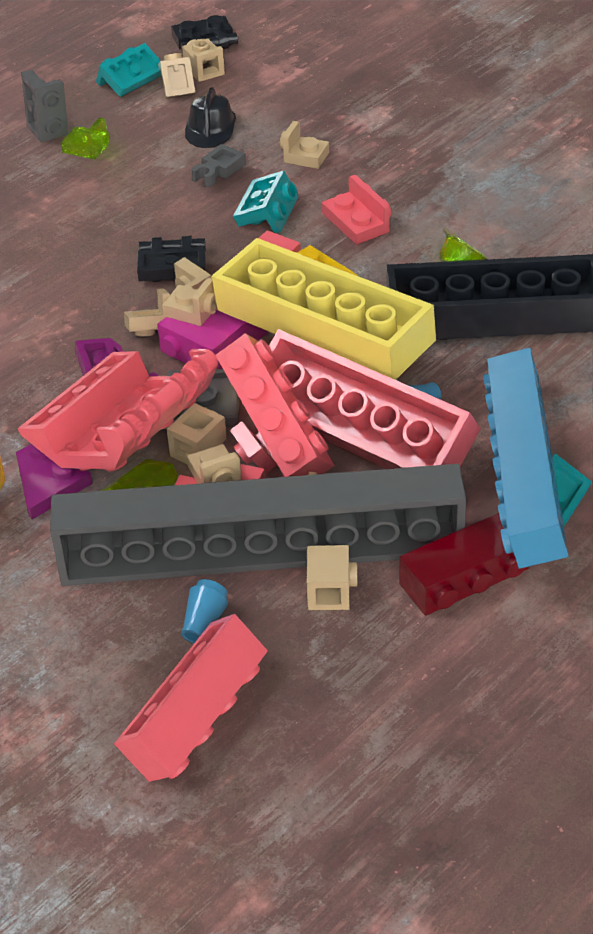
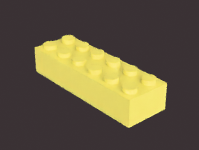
(325, 307)

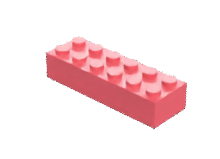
(372, 411)

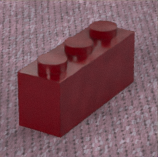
(457, 566)

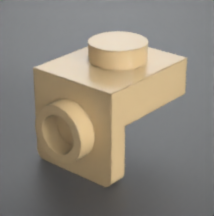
(145, 321)

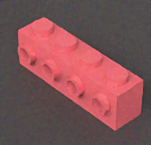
(274, 408)
(192, 699)

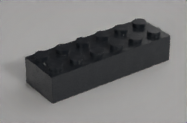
(502, 294)

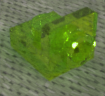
(85, 141)

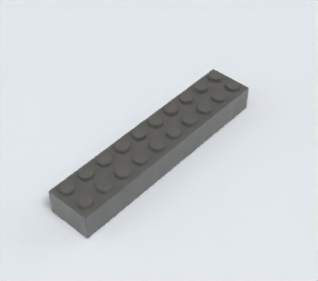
(252, 523)

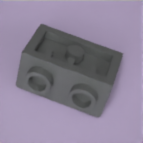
(44, 106)

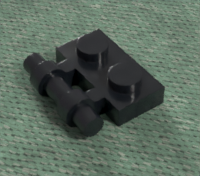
(214, 28)
(158, 257)

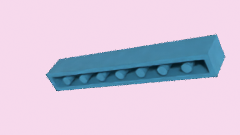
(523, 461)

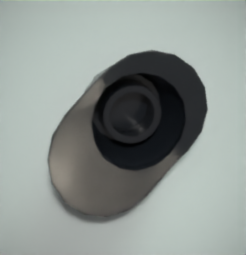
(209, 120)

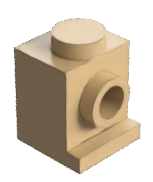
(202, 52)
(195, 431)

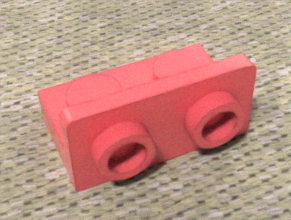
(359, 213)

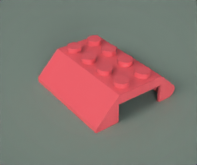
(115, 410)

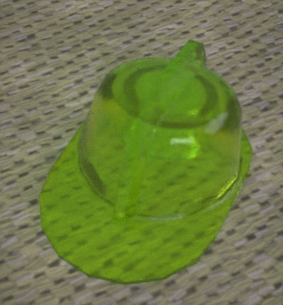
(457, 249)

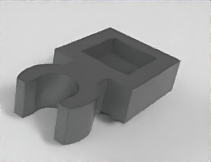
(221, 162)

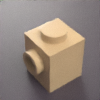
(329, 577)

